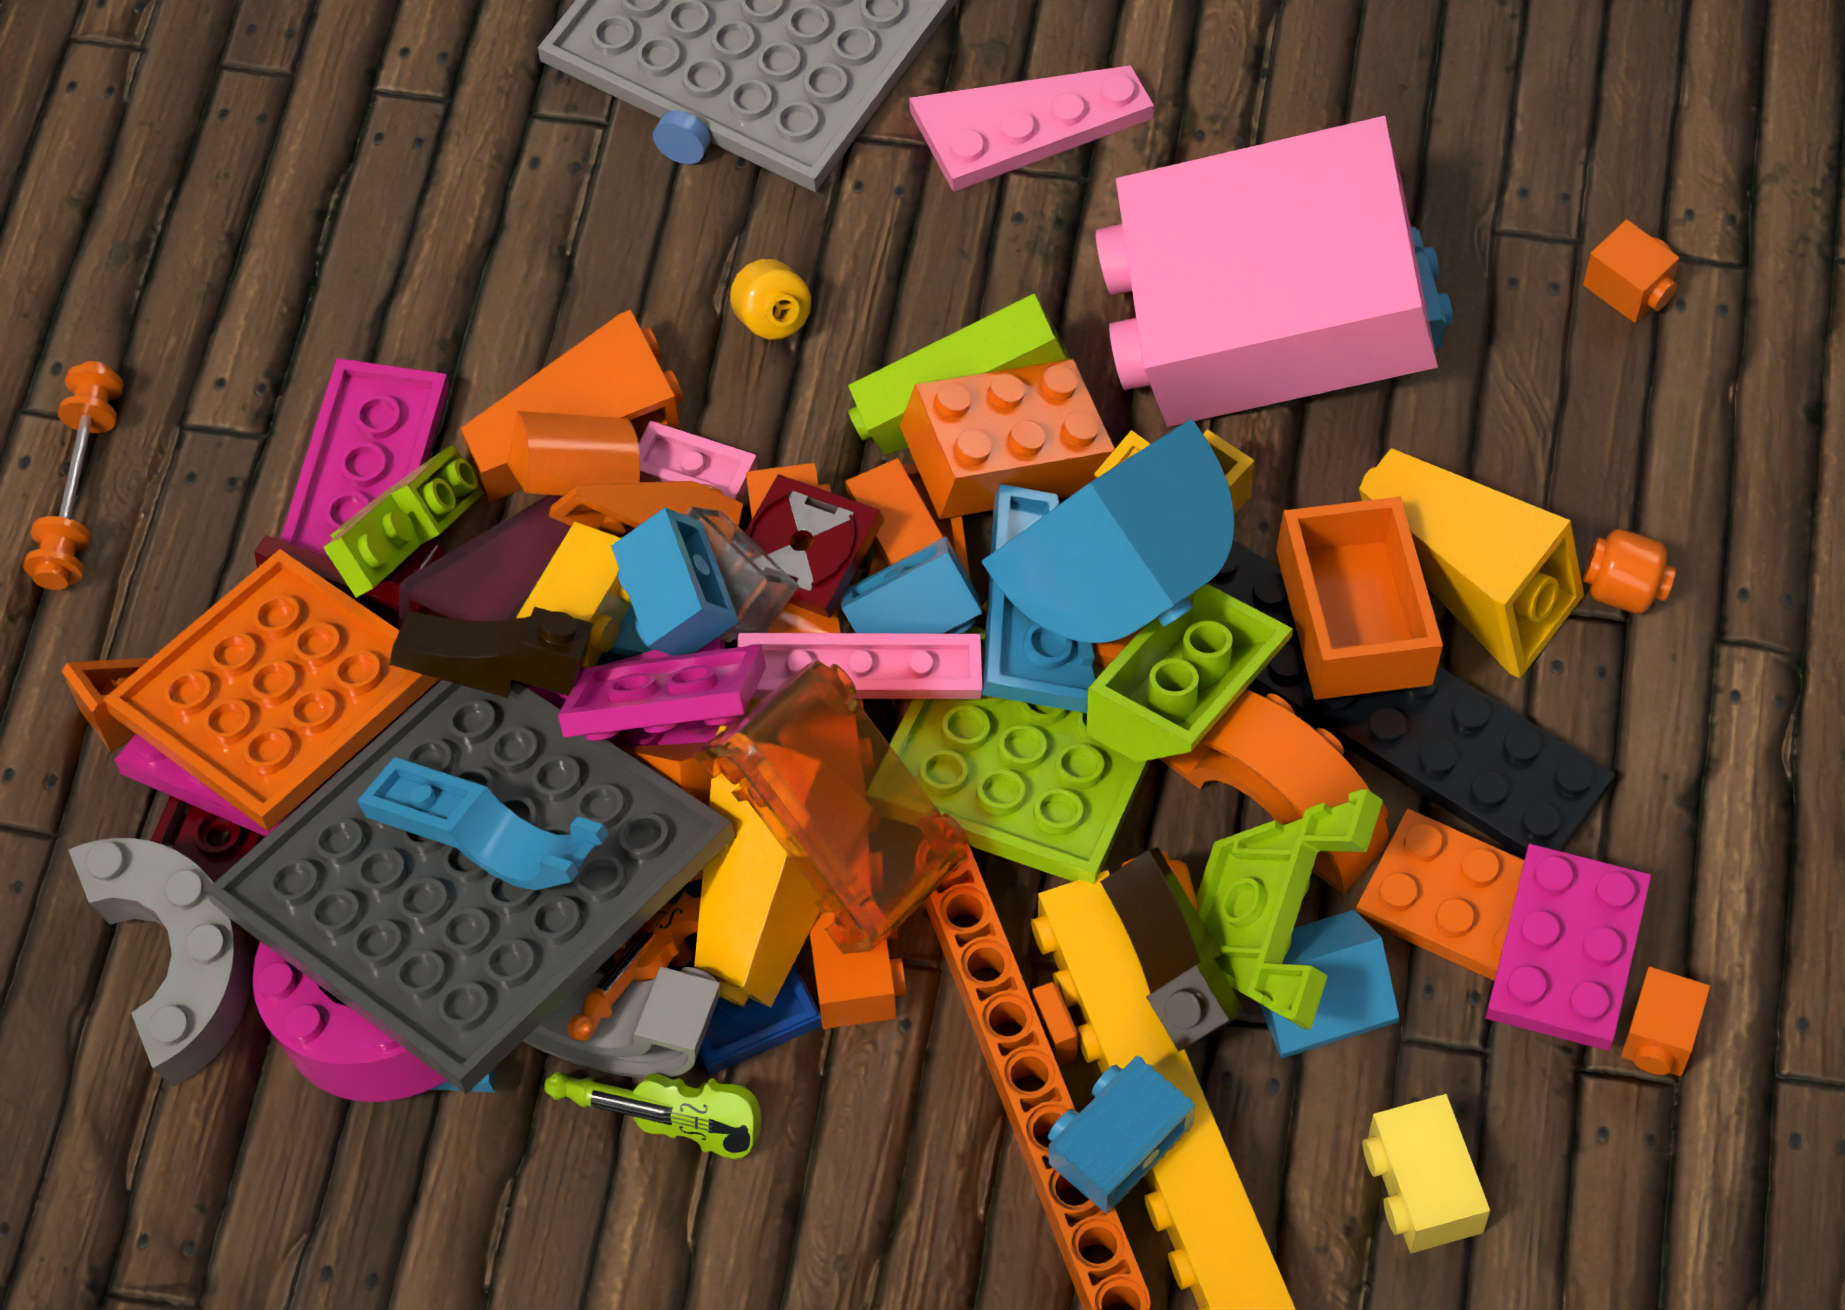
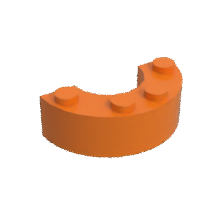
(1285, 770)

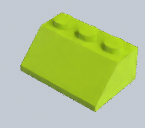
(1181, 676)

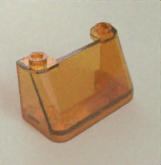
(838, 804)

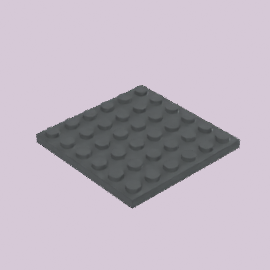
(427, 936)

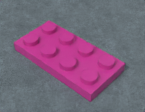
(367, 437)

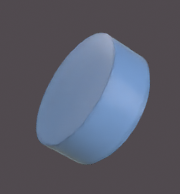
(681, 137)

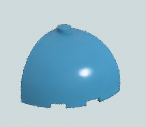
(1124, 544)

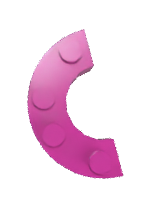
(330, 1040)

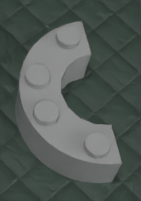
(210, 955)
(651, 1030)

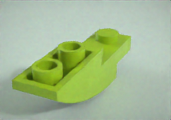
(403, 519)

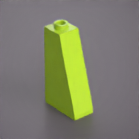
(1002, 341)

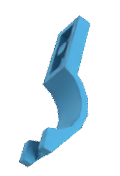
(478, 825)

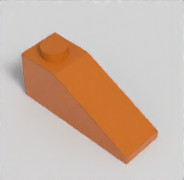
(624, 506)

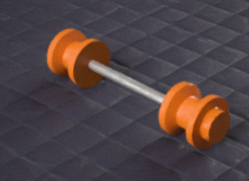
(59, 536)

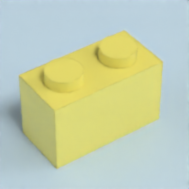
(1426, 1174)

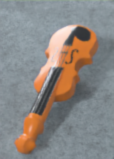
(652, 946)

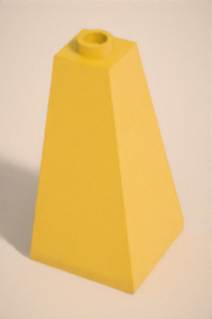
(1485, 556)
(751, 906)

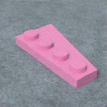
(1018, 123)

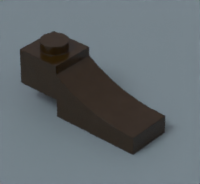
(491, 655)
(1173, 950)

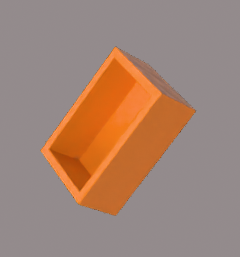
(1005, 428)
(1358, 598)

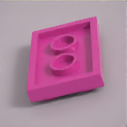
(663, 692)
(1568, 947)

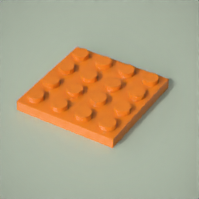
(270, 689)

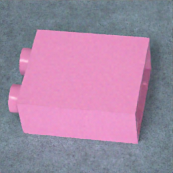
(1267, 274)

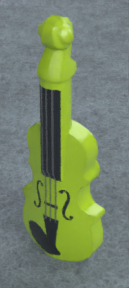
(713, 1115)

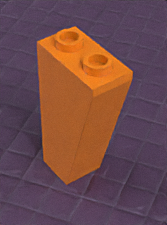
(601, 376)

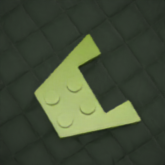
(1256, 892)

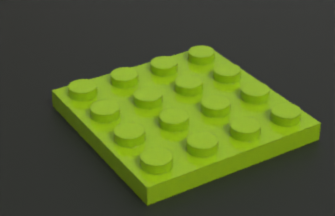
(1021, 778)

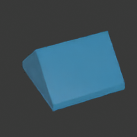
(1357, 989)

